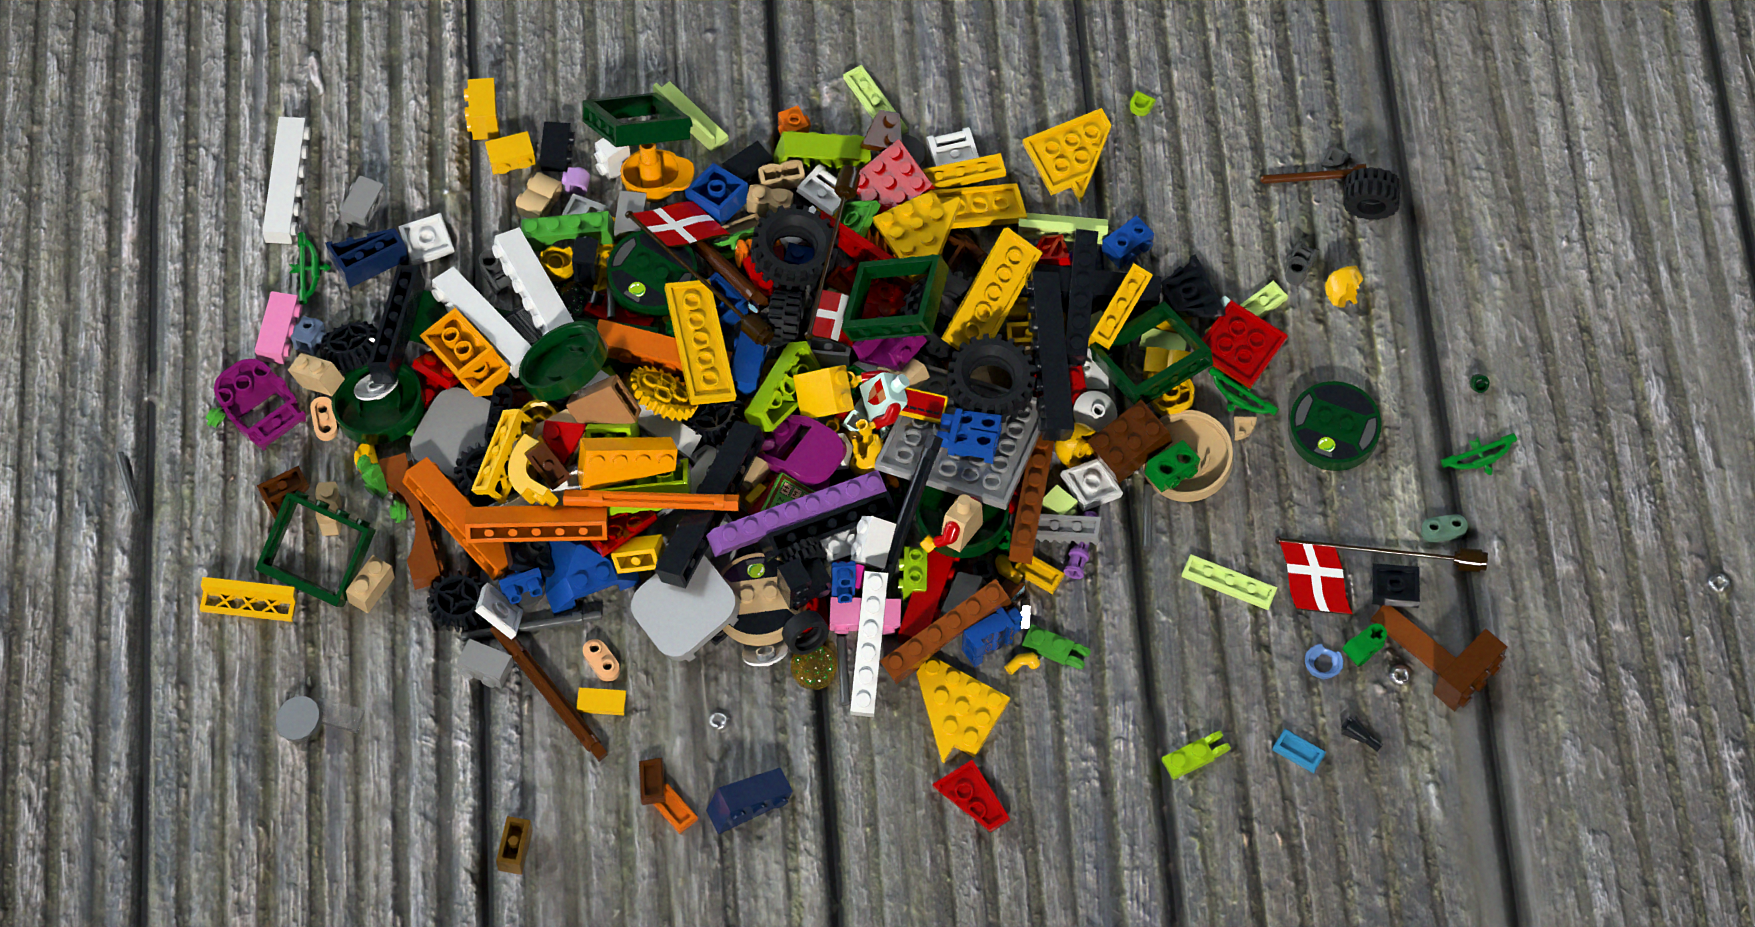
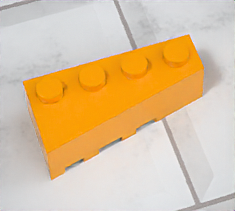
(623, 459)

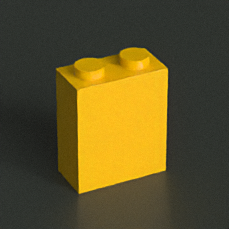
(823, 392)

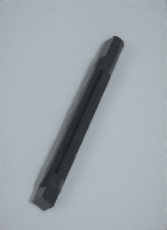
(911, 502)

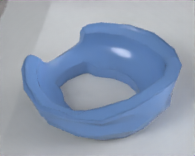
(1315, 652)

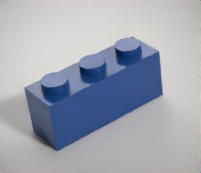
(747, 365)

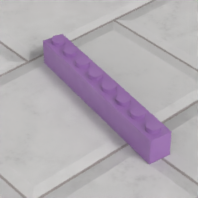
(754, 527)

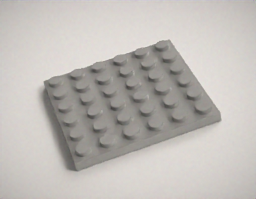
(958, 474)

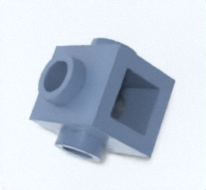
(308, 335)

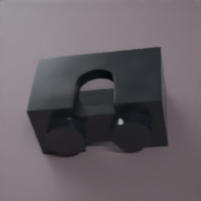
(586, 260)

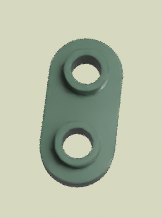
(1445, 528)

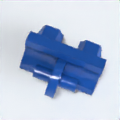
(843, 581)
(521, 582)

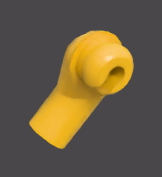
(1006, 570)
(1022, 659)

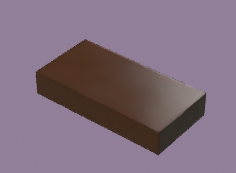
(652, 781)

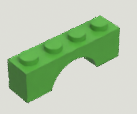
(547, 230)

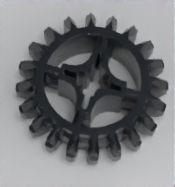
(349, 345)
(715, 420)
(463, 470)
(442, 593)

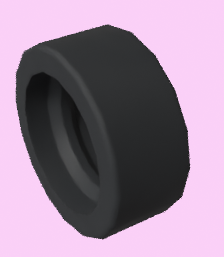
(797, 625)

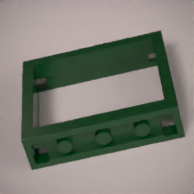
(603, 114)
(895, 326)
(1165, 379)
(265, 562)

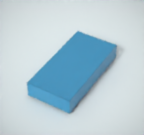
(1299, 751)

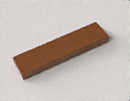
(1413, 639)

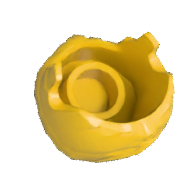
(557, 263)
(1343, 285)
(865, 454)

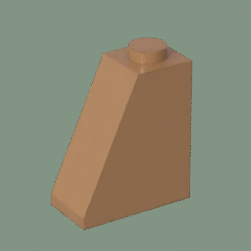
(604, 403)

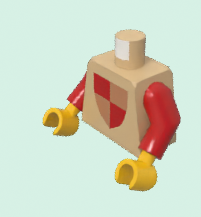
(959, 525)

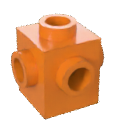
(793, 120)

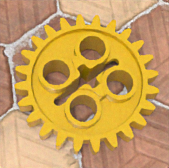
(661, 393)

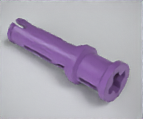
(1078, 556)

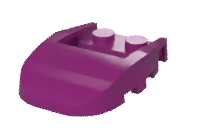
(247, 386)
(814, 456)

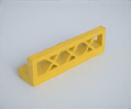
(966, 171)
(1120, 306)
(499, 452)
(250, 591)

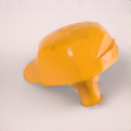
(656, 172)

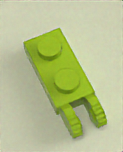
(1194, 755)

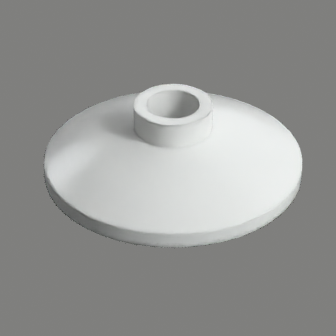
(367, 390)
(1084, 410)
(764, 655)

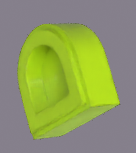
(1141, 104)

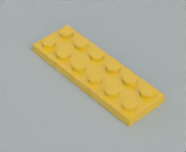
(993, 290)
(700, 342)

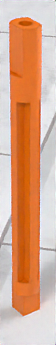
(598, 498)

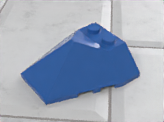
(581, 572)

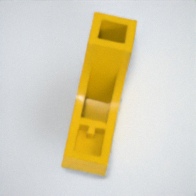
(524, 475)

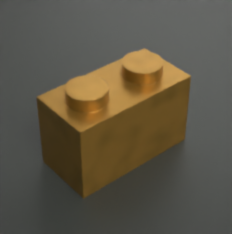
(514, 845)

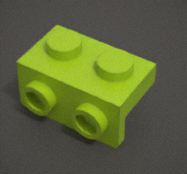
(915, 571)

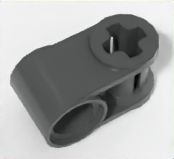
(1301, 260)
(494, 273)

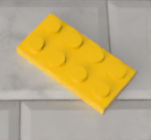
(985, 205)

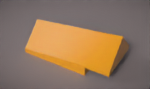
(466, 354)

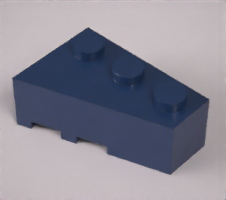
(367, 256)
(748, 799)

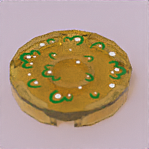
(814, 669)

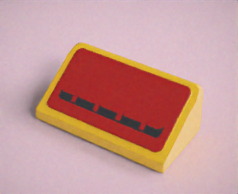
(924, 405)

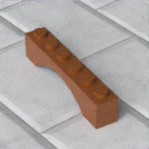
(1031, 502)
(421, 560)
(922, 646)

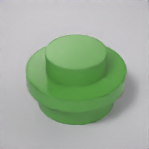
(215, 417)
(397, 511)

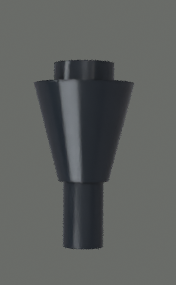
(1356, 730)

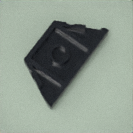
(1191, 292)

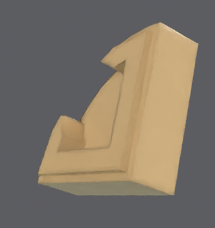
(1243, 427)

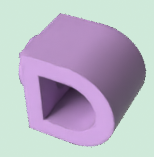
(576, 181)

